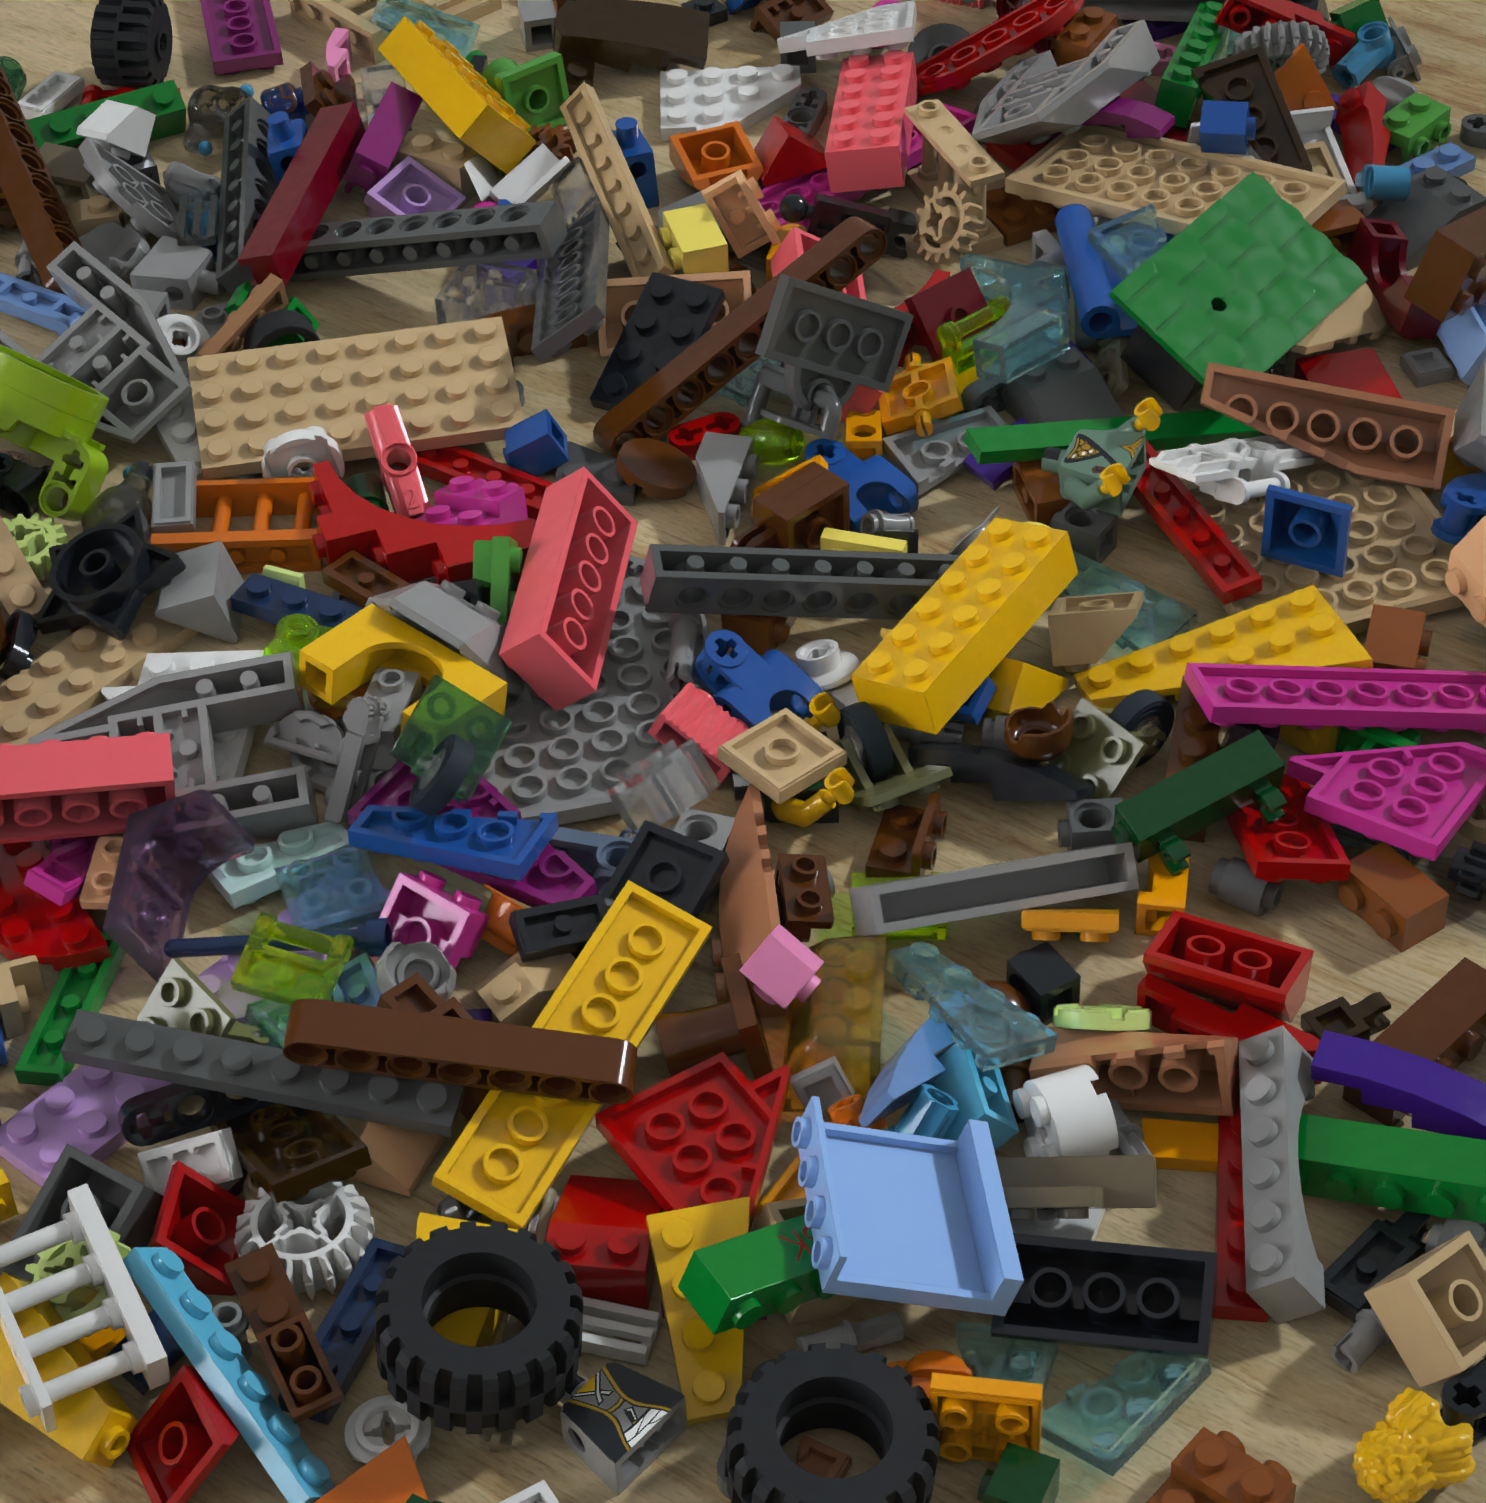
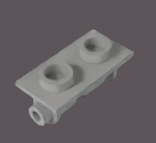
(1406, 54)

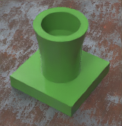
(531, 88)

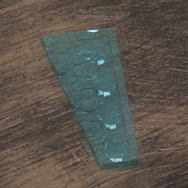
(1158, 616)
(978, 1014)

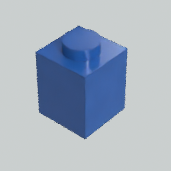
(1226, 127)
(536, 444)

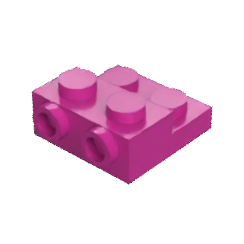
(477, 503)
(426, 912)

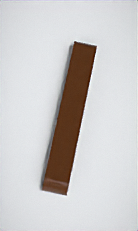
(460, 1051)

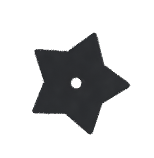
(105, 577)

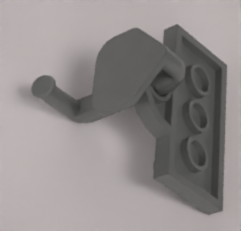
(828, 350)

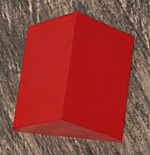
(787, 153)
(199, 1227)

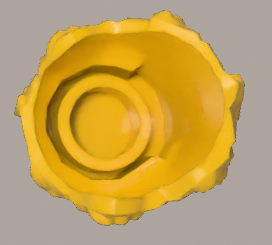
(1412, 1451)

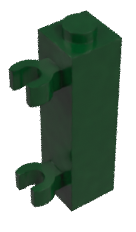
(1199, 797)

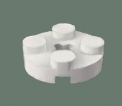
(299, 446)

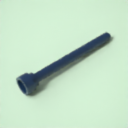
(368, 937)

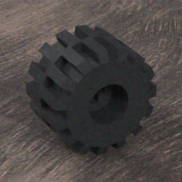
(131, 42)

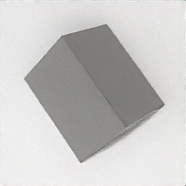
(202, 593)

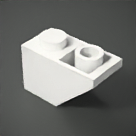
(119, 128)

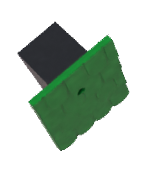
(1231, 291)

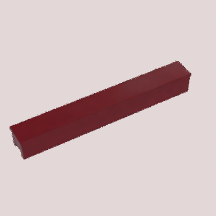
(303, 194)

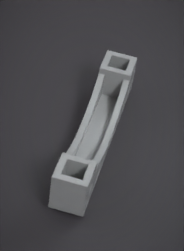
(1279, 1249)

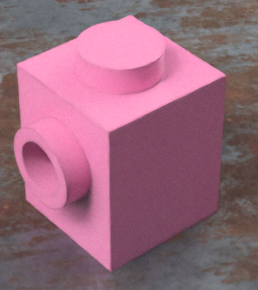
(782, 969)

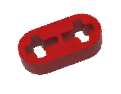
(689, 435)

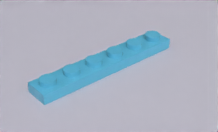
(228, 1374)

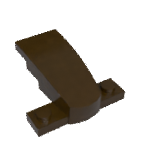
(627, 33)

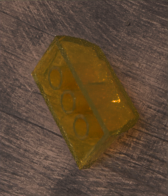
(842, 1013)

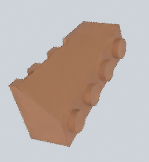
(1151, 1068)

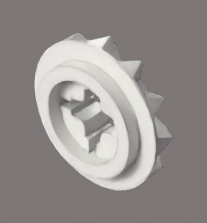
(366, 1426)

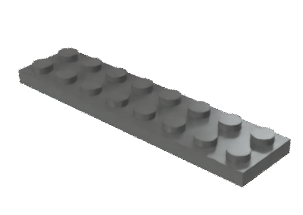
(572, 286)

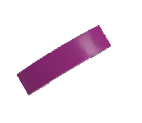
(1139, 118)

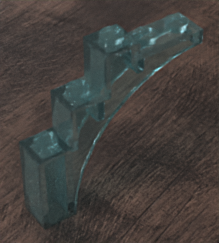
(1033, 325)

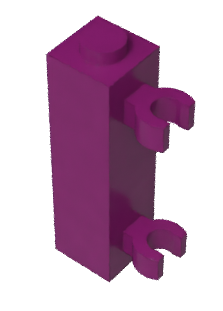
(382, 138)

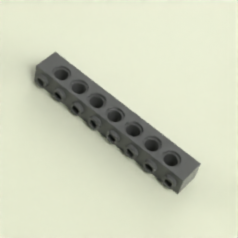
(245, 188)
(433, 240)
(787, 581)

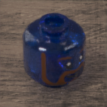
(284, 98)

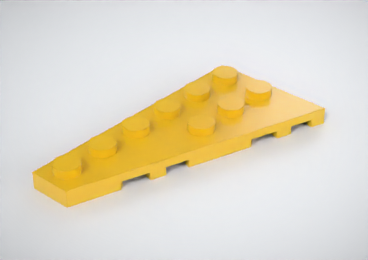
(1283, 632)

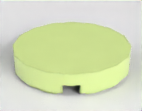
(1102, 1017)

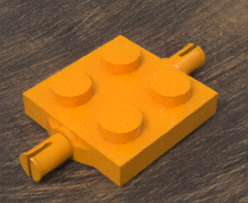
(920, 396)

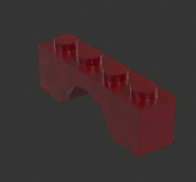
(1380, 253)

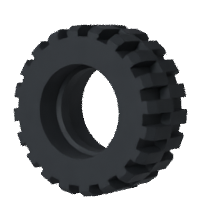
(488, 1383)
(834, 1392)

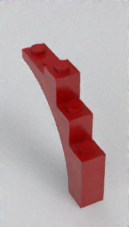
(398, 543)

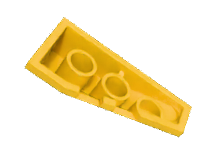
(1018, 686)

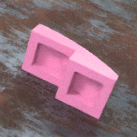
(338, 54)

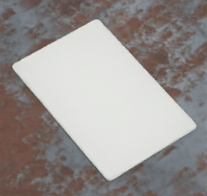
(482, 175)

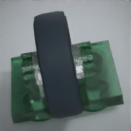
(448, 745)

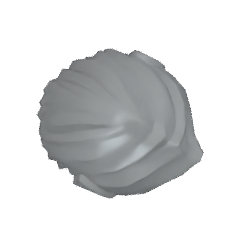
(186, 181)
(116, 247)
(403, 960)

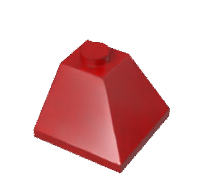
(180, 1438)

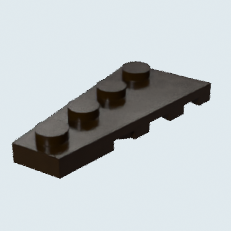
(1252, 80)

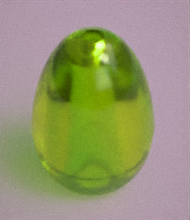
(774, 441)

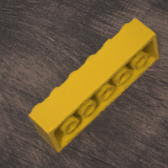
(458, 94)
(965, 624)

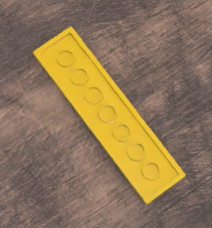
(612, 991)

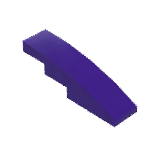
(1404, 1082)

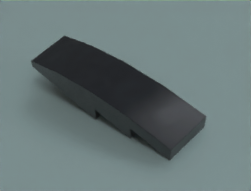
(1010, 775)

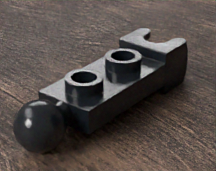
(830, 211)

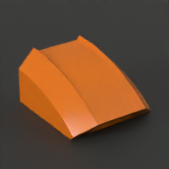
(713, 154)

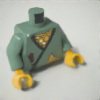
(1104, 465)

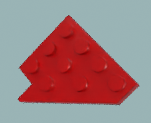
(700, 1133)

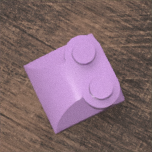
(411, 190)

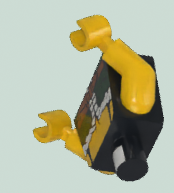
(819, 801)

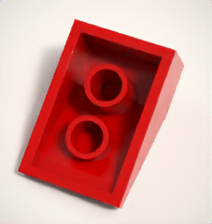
(606, 1238)

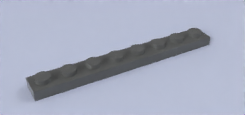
(258, 1073)

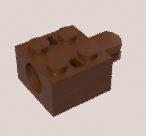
(798, 511)

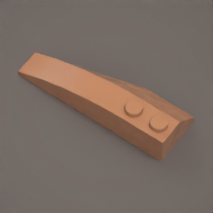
(1343, 426)
(746, 896)

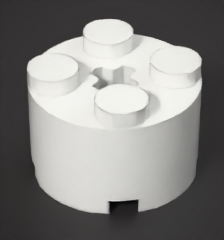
(1066, 1115)

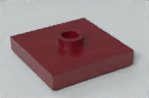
(944, 302)

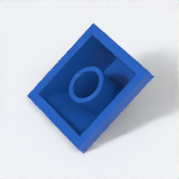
(1306, 530)

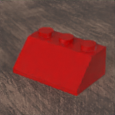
(1230, 965)

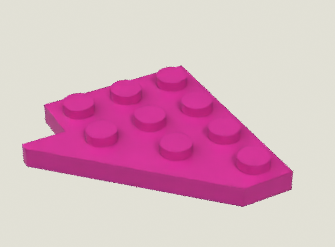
(1398, 793)

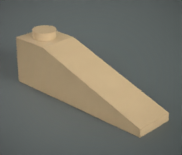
(1355, 317)

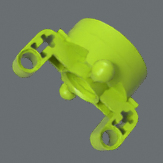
(55, 419)

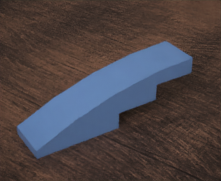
(906, 1070)

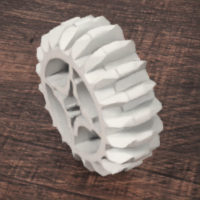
(306, 1234)

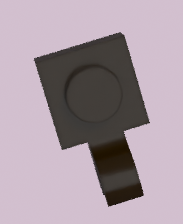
(1348, 1019)

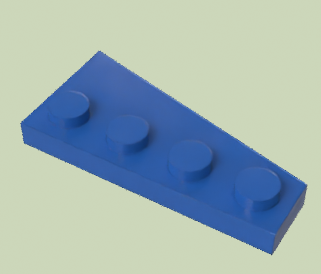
(455, 838)

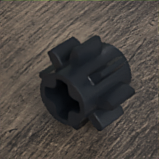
(1469, 870)

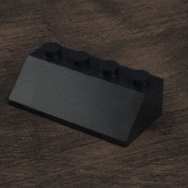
(1112, 1296)

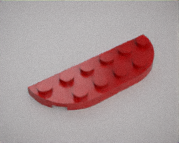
(993, 44)
(37, 925)

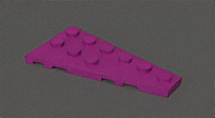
(549, 880)

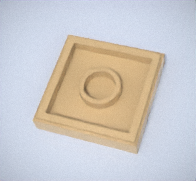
(782, 755)

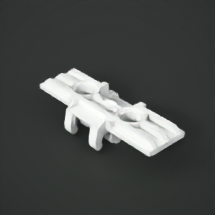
(1234, 467)

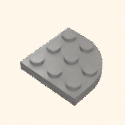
(132, 190)

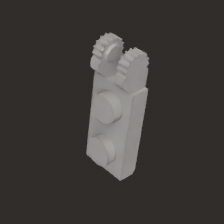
(355, 756)

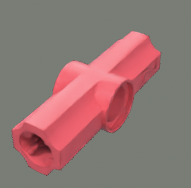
(392, 446)

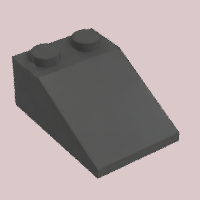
(1432, 203)
(1061, 391)
(123, 1202)

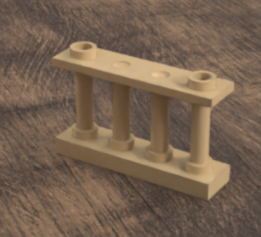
(363, 34)
(958, 152)

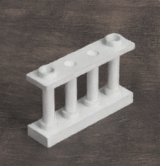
(121, 1309)

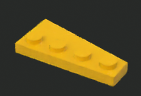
(704, 1363)

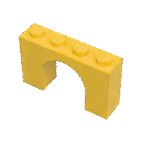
(375, 639)

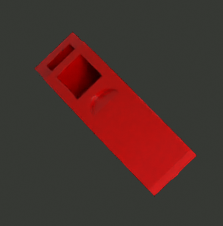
(1245, 14)
(1184, 1013)

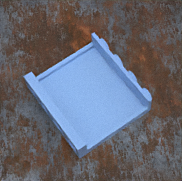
(907, 1215)

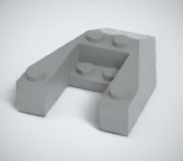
(1050, 99)
(113, 347)
(205, 703)

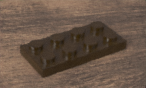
(295, 1149)

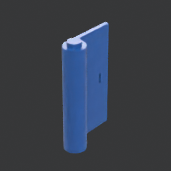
(1091, 276)

